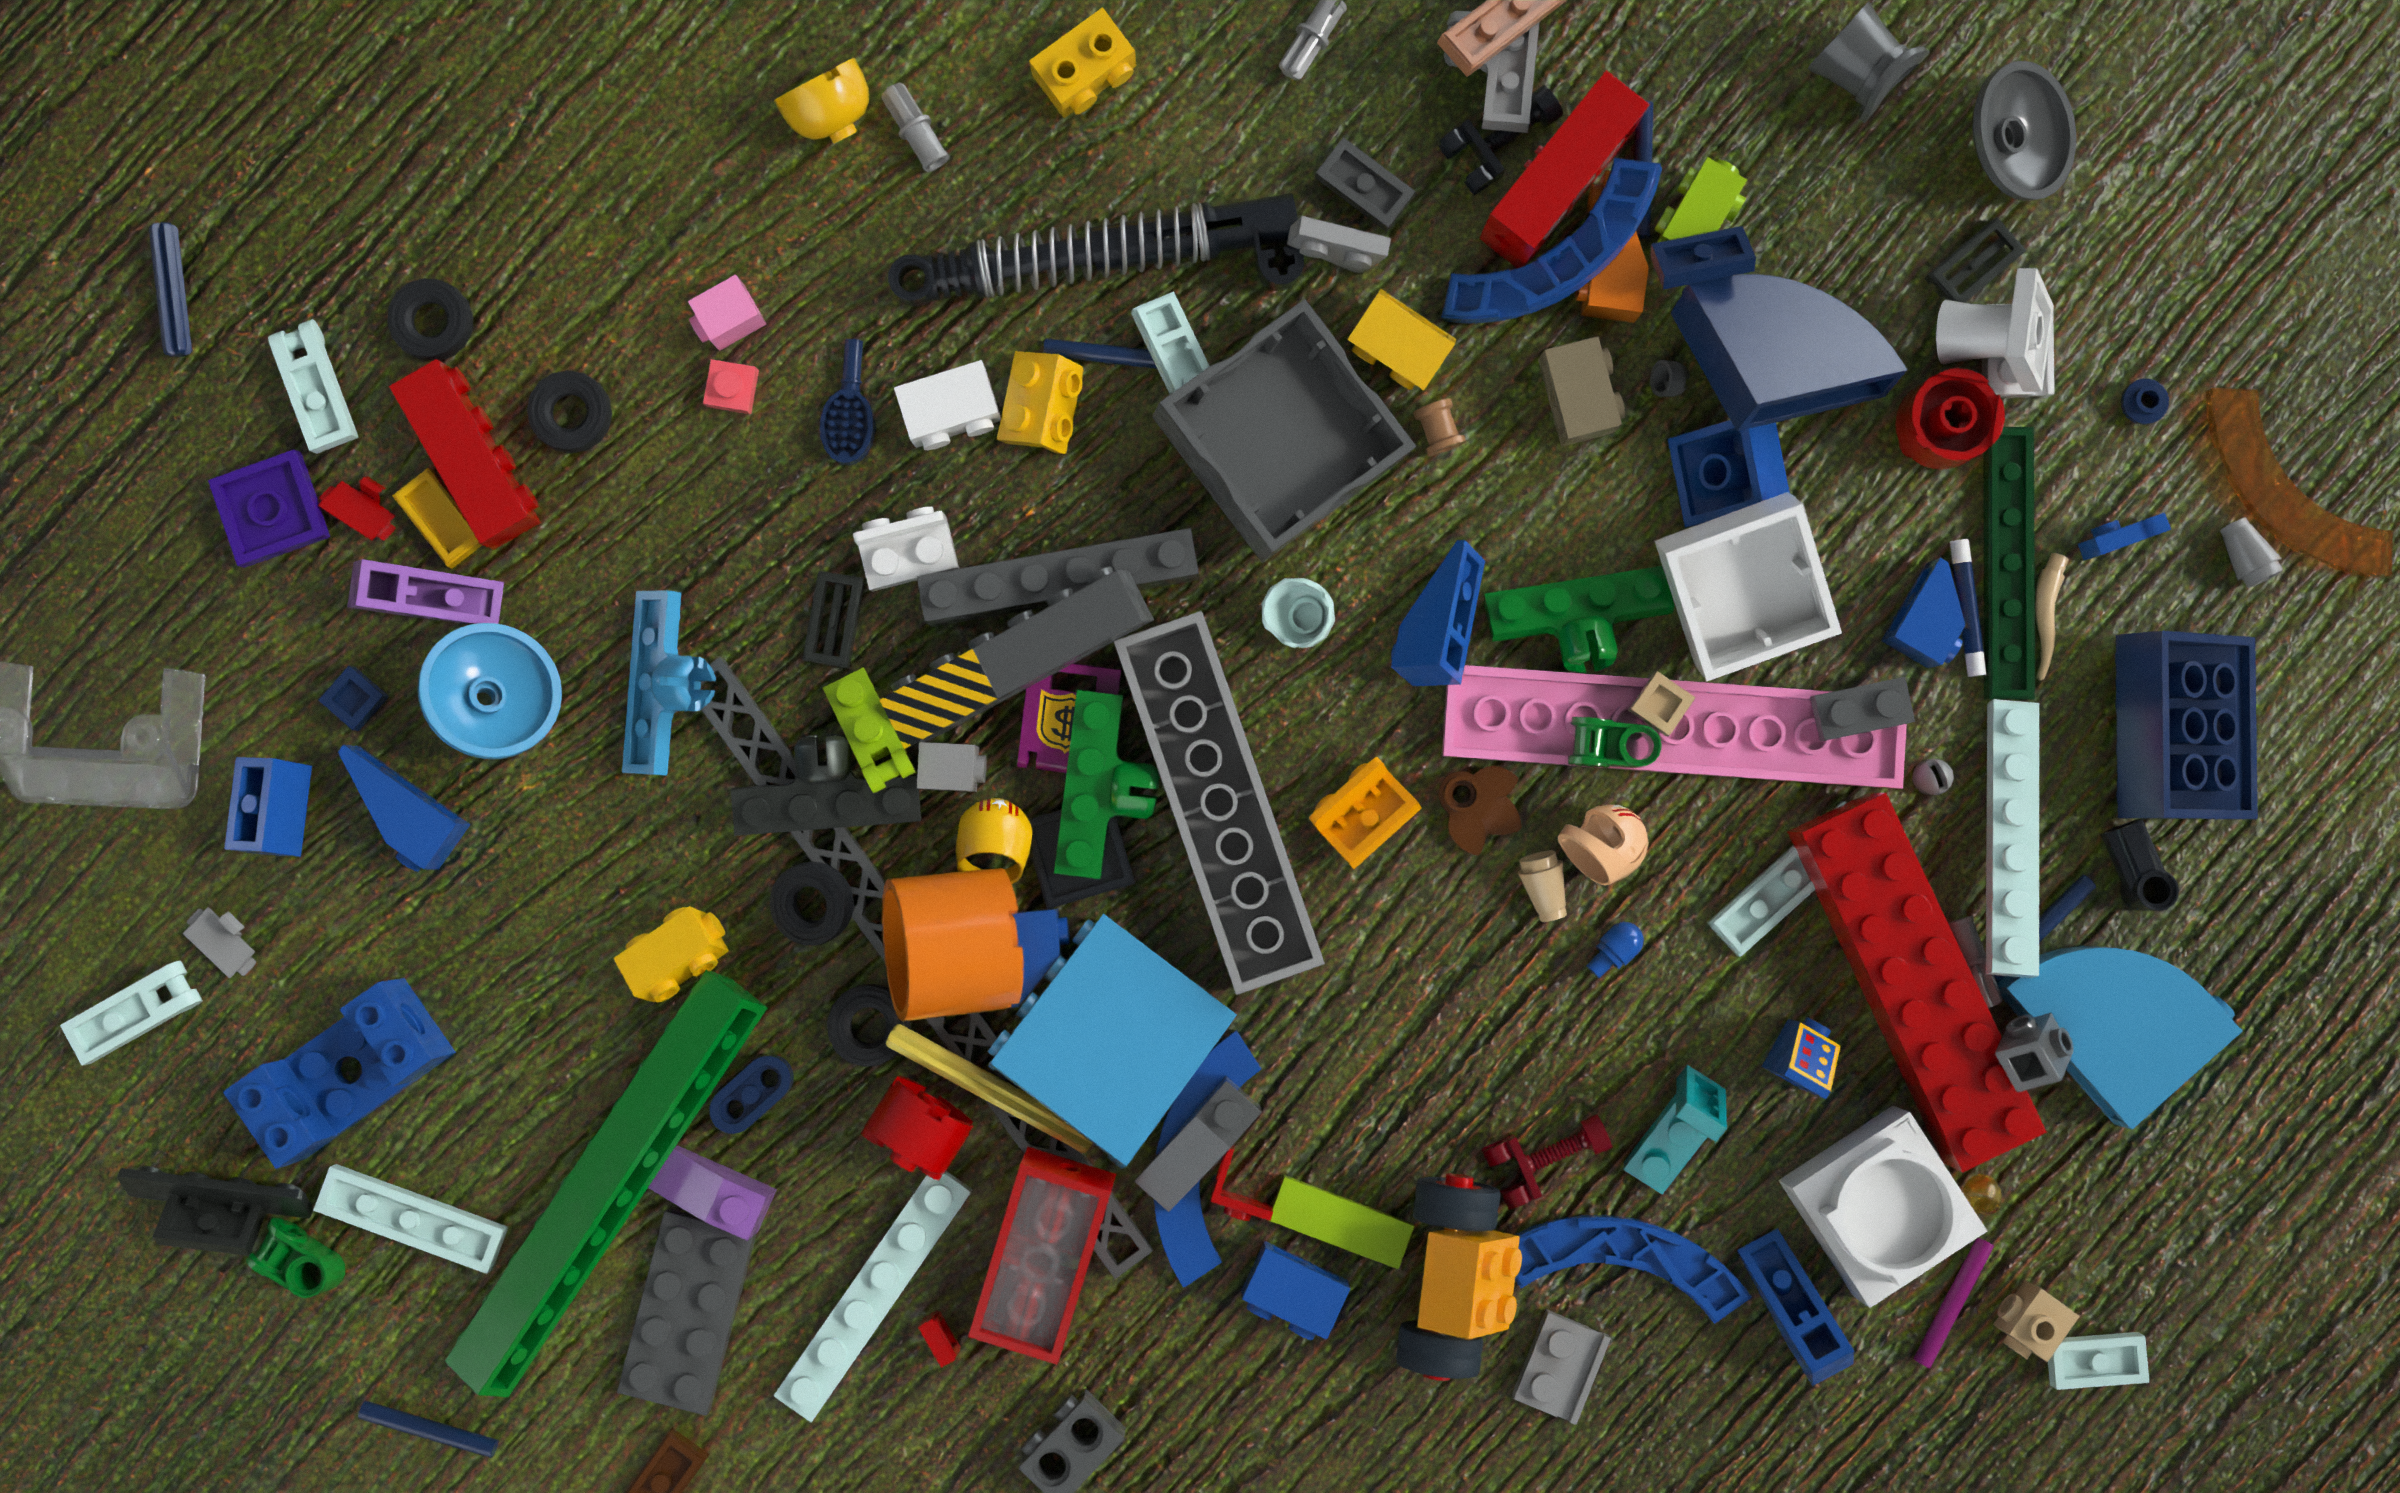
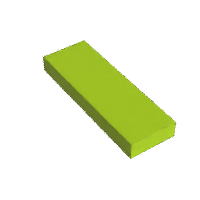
(1341, 1222)

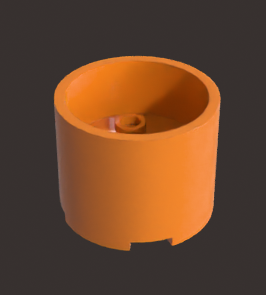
(951, 943)

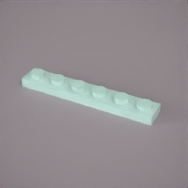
(2012, 839)
(872, 1294)

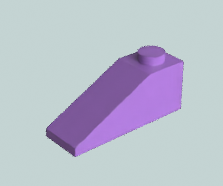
(424, 593)
(714, 1192)

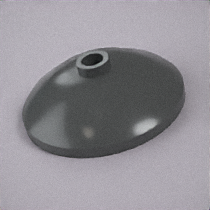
(2024, 131)

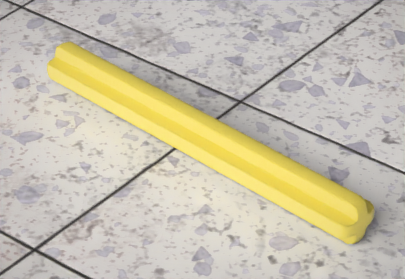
(983, 1085)

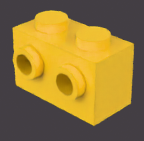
(1084, 64)
(1401, 341)

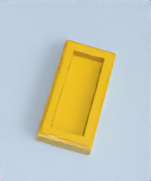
(437, 517)

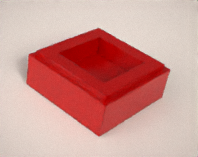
(939, 1338)

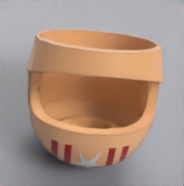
(1607, 844)

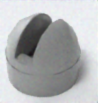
(1925, 780)

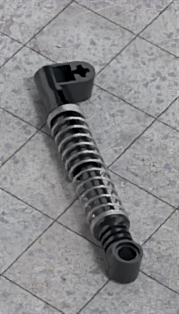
(1112, 248)

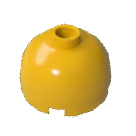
(827, 103)

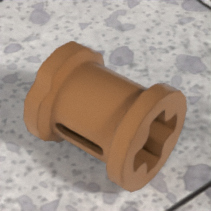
(1439, 427)

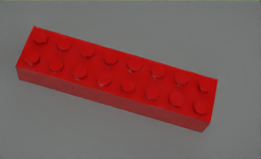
(1915, 980)

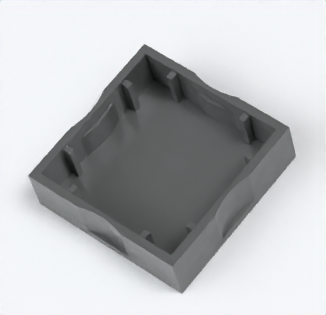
(1283, 431)

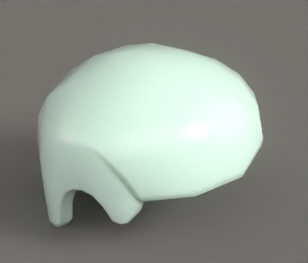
(1298, 612)

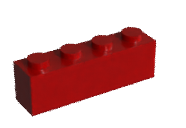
(465, 453)

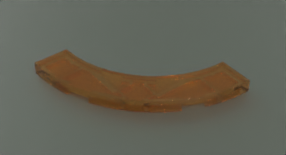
(2276, 500)

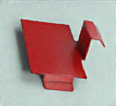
(359, 509)

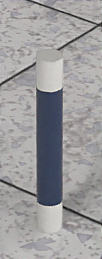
(1967, 598)

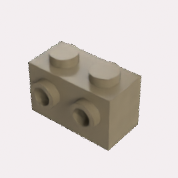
(1581, 390)

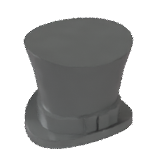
(1867, 60)

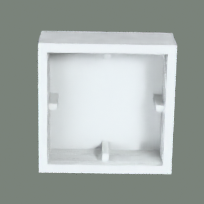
(1748, 586)
(1882, 1205)

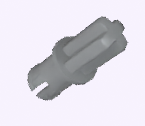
(1311, 38)
(914, 127)
(1975, 956)

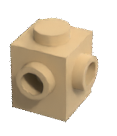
(2034, 1321)

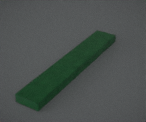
(2009, 566)

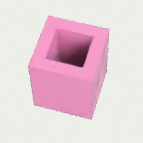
(725, 313)

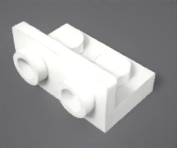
(906, 548)

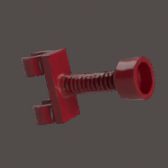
(1591, 1137)

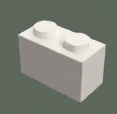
(948, 405)

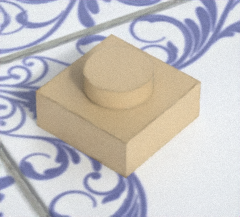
(1661, 703)

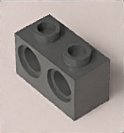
(1079, 1452)

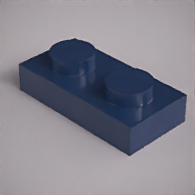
(1703, 257)

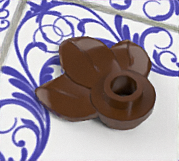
(1485, 809)

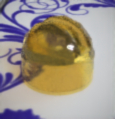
(1983, 1194)

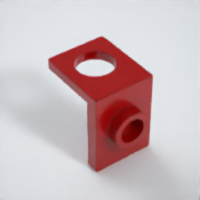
(1235, 1204)

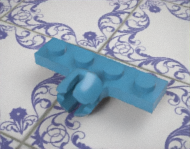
(659, 682)

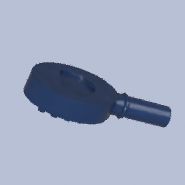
(847, 416)

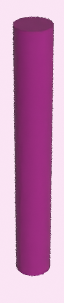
(1953, 1302)

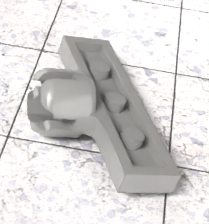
(1508, 81)

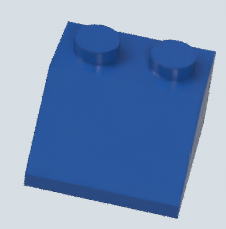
(1726, 469)

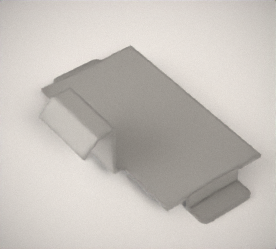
(221, 941)

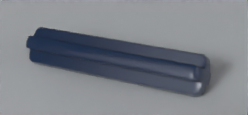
(170, 289)

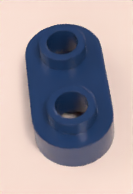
(752, 1092)

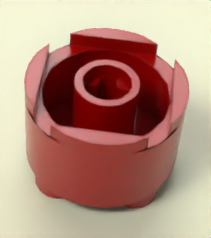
(1968, 403)
(918, 1128)

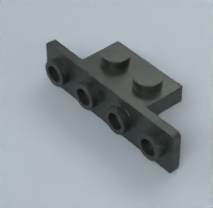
(212, 1212)

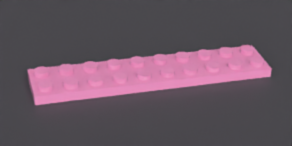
(1722, 734)

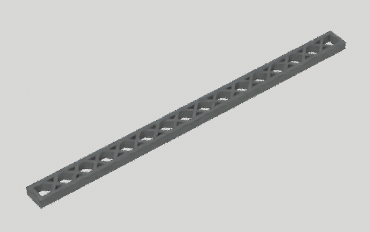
(870, 872)

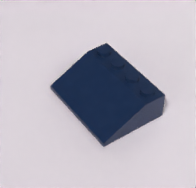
(2186, 726)

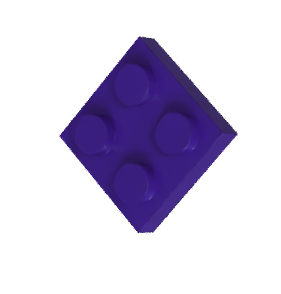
(269, 508)

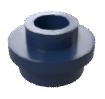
(2133, 407)

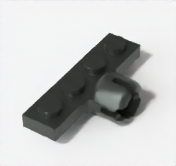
(823, 795)

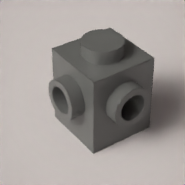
(2034, 1051)

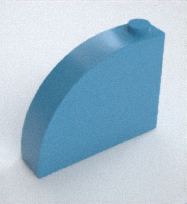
(2131, 1022)

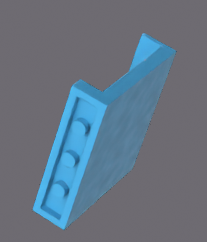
(1111, 1039)

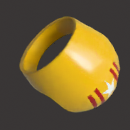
(994, 828)

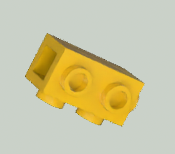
(672, 954)

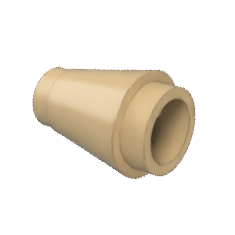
(1544, 883)

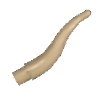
(2045, 598)

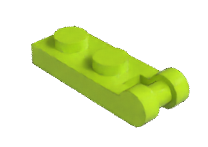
(868, 729)

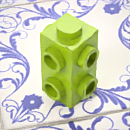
(1707, 200)

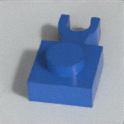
(2112, 536)

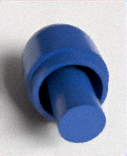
(1616, 948)

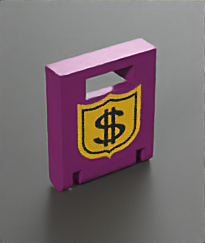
(1050, 716)

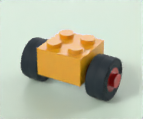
(1464, 1279)

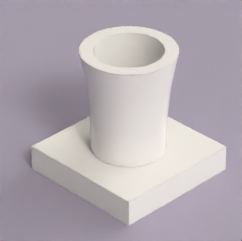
(2008, 331)

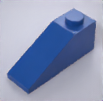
(1439, 625)
(405, 815)
(1796, 1308)

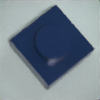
(353, 698)

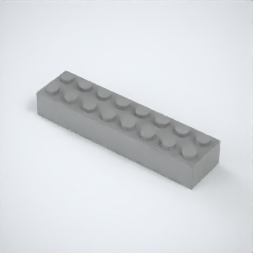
(1219, 802)

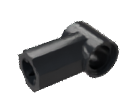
(2137, 862)

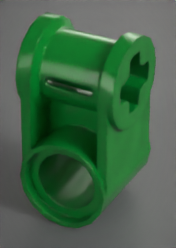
(1609, 743)
(288, 1256)

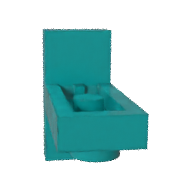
(1679, 1131)

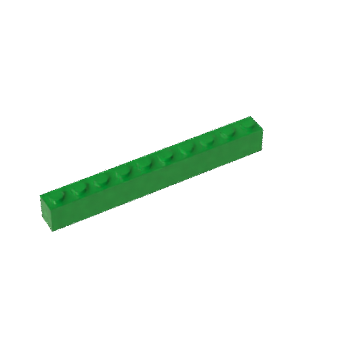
(605, 1185)

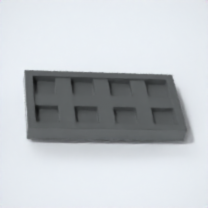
(686, 1314)

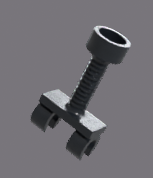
(1544, 109)

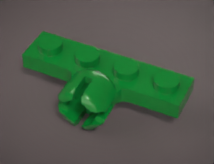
(1580, 612)
(1098, 785)

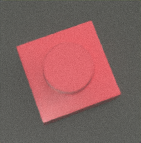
(730, 386)

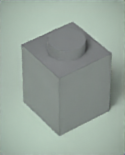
(950, 767)

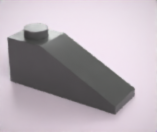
(1199, 1143)

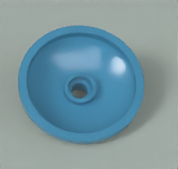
(507, 668)

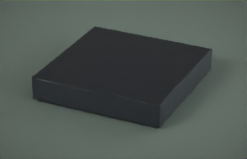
(1064, 889)

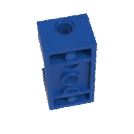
(305, 1099)

